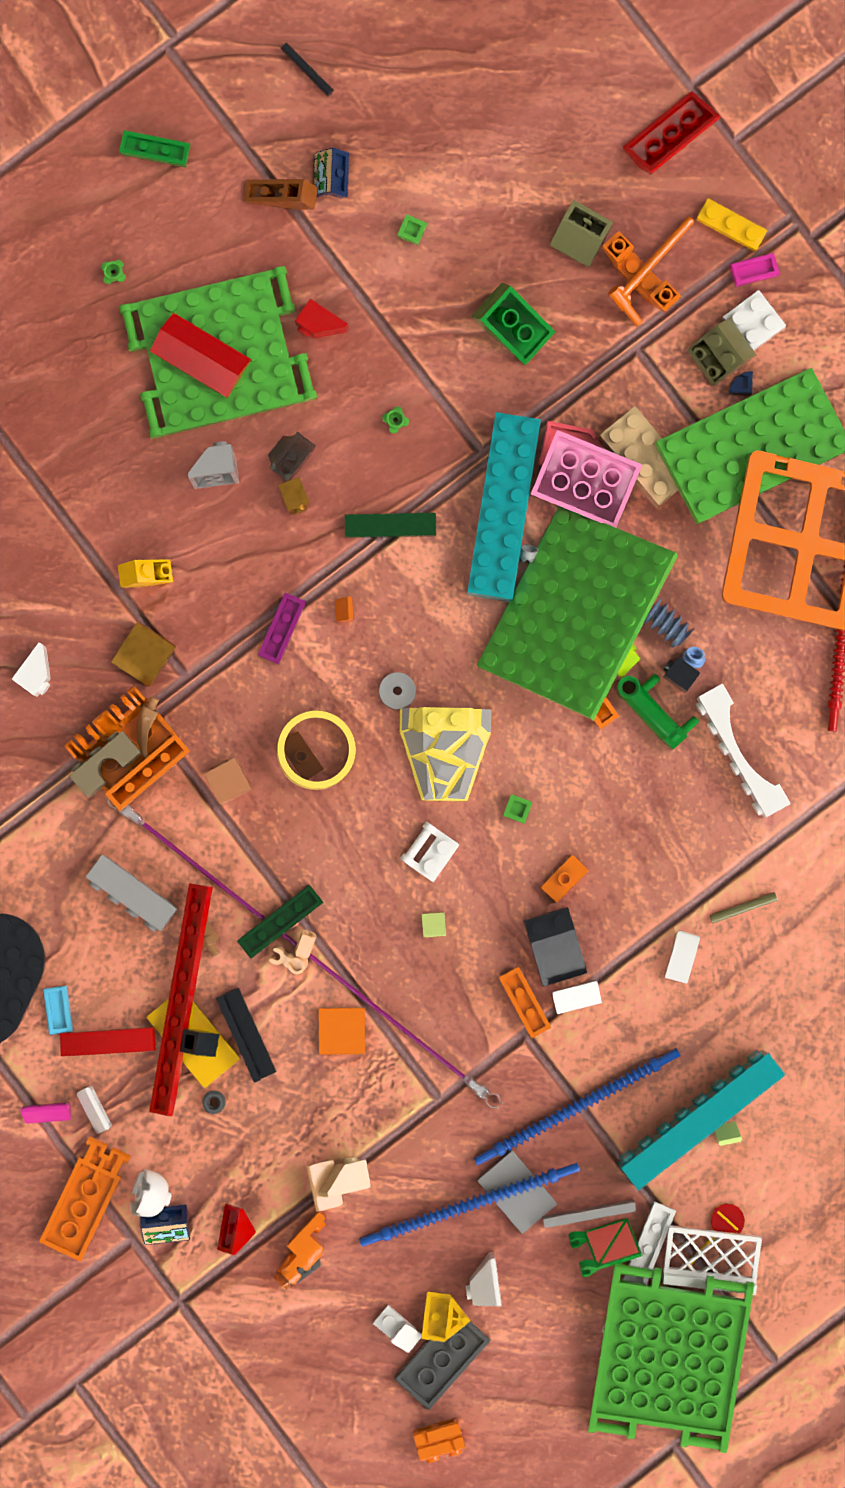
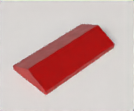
(670, 133)
(200, 355)

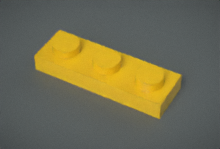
(731, 225)

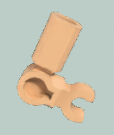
(296, 961)

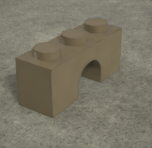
(88, 774)

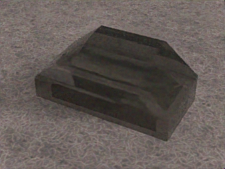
(290, 455)

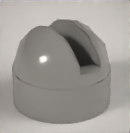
(528, 552)

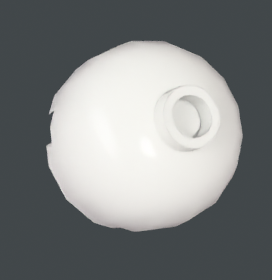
(150, 1194)

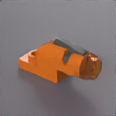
(305, 1254)

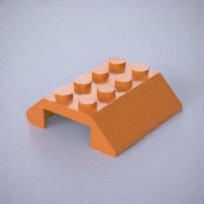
(163, 750)

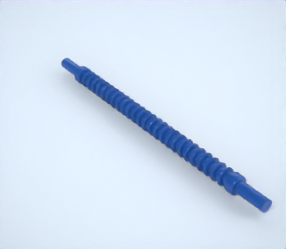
(653, 1065)
(551, 1176)

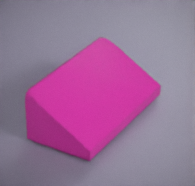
(46, 1112)

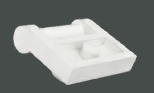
(435, 857)

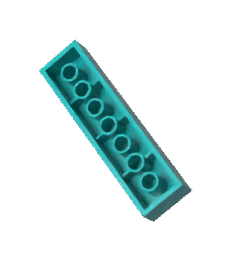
(503, 507)
(701, 1118)

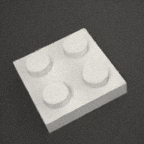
(756, 320)

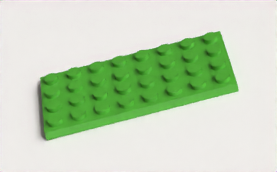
(713, 454)

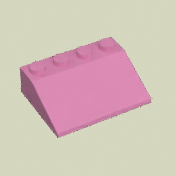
(586, 479)

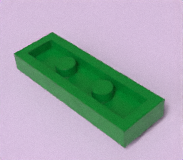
(154, 148)

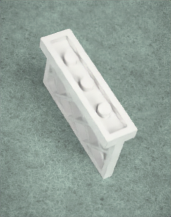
(697, 1278)

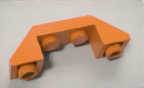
(628, 264)

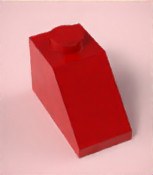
(319, 322)

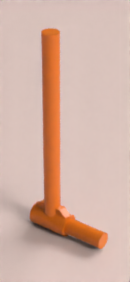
(621, 296)

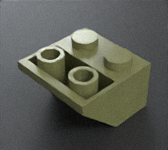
(581, 233)
(721, 351)

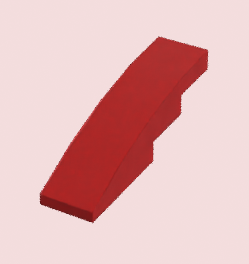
(107, 1041)

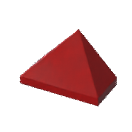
(235, 1230)

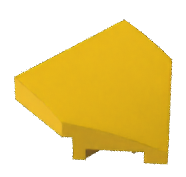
(442, 1317)

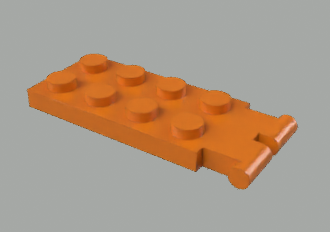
(84, 1200)

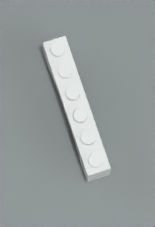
(766, 796)

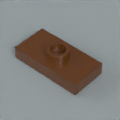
(302, 756)

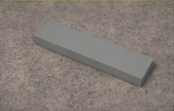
(589, 1213)

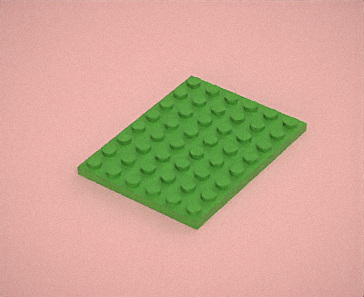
(577, 611)

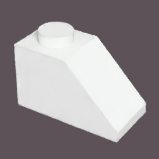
(35, 672)

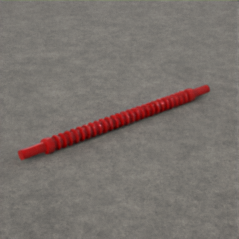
(835, 703)

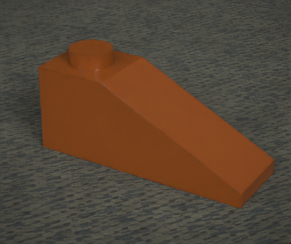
(281, 193)

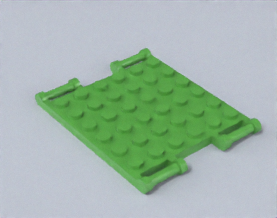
(245, 318)
(670, 1357)

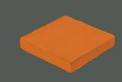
(341, 1031)

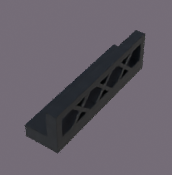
(246, 1035)

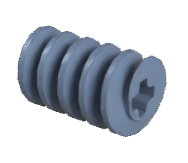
(668, 624)

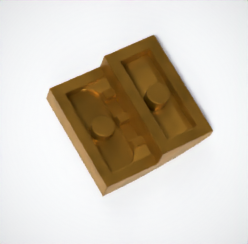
(143, 654)

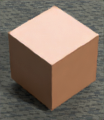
(228, 781)

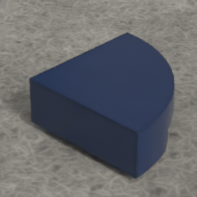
(742, 384)

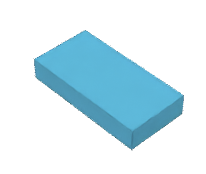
(58, 1010)

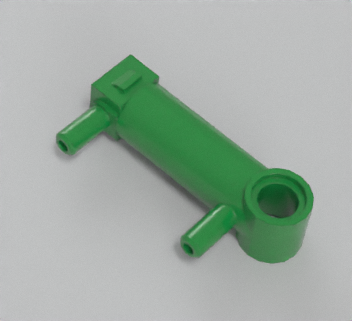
(653, 713)

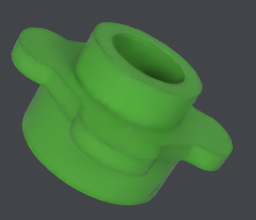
(116, 265)
(389, 419)

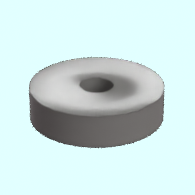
(397, 701)

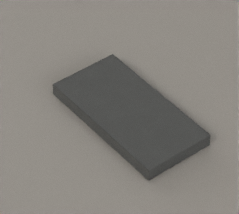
(440, 1364)

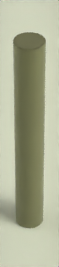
(744, 907)

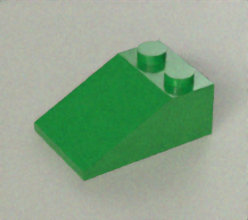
(513, 323)

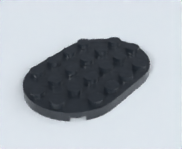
(20, 971)

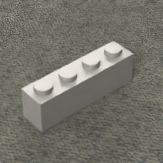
(132, 893)

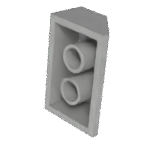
(215, 467)

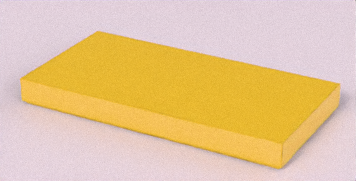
(204, 1068)

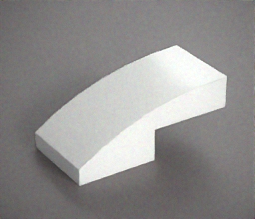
(682, 956)

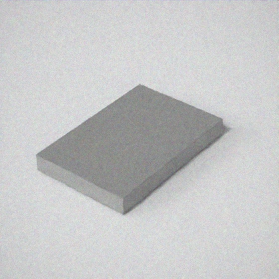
(524, 1208)

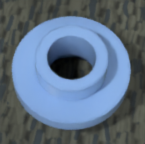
(694, 657)

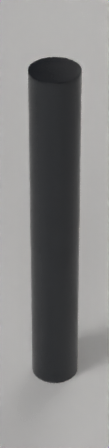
(307, 69)

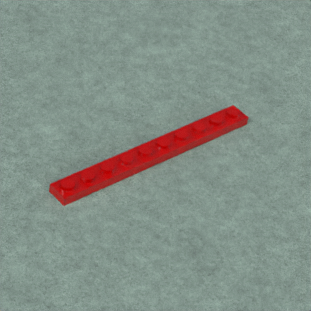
(180, 999)

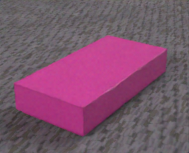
(754, 270)

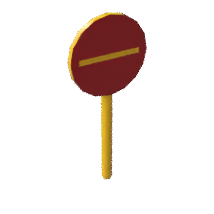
(726, 1219)

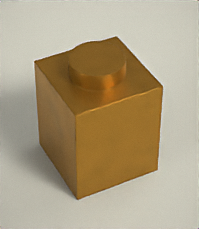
(294, 496)

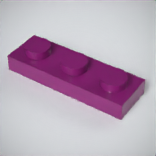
(282, 628)

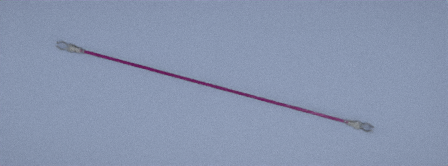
(479, 1089)

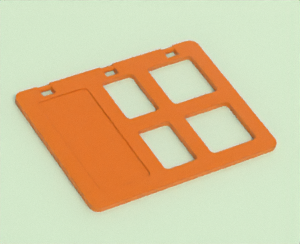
(806, 543)

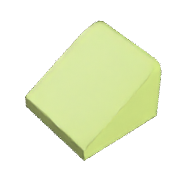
(433, 924)
(728, 1134)

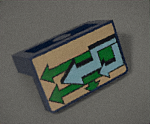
(331, 172)
(167, 1226)

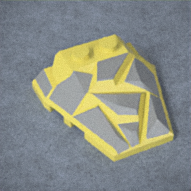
(445, 749)

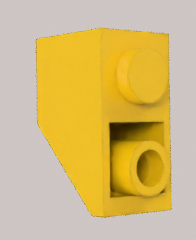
(145, 573)

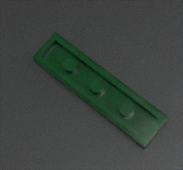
(390, 525)
(279, 921)

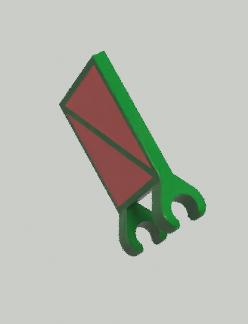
(608, 1245)

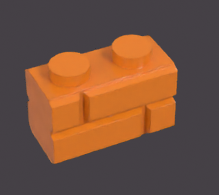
(439, 1440)

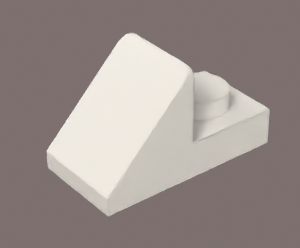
(398, 1329)

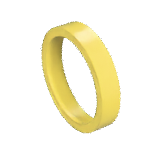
(294, 777)

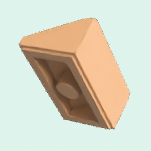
(318, 1175)

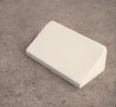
(576, 997)
(94, 1109)

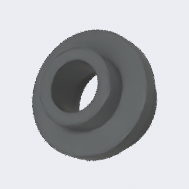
(214, 1109)

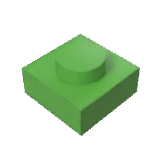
(412, 230)
(517, 809)

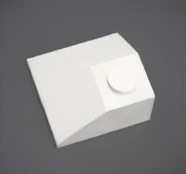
(484, 1284)

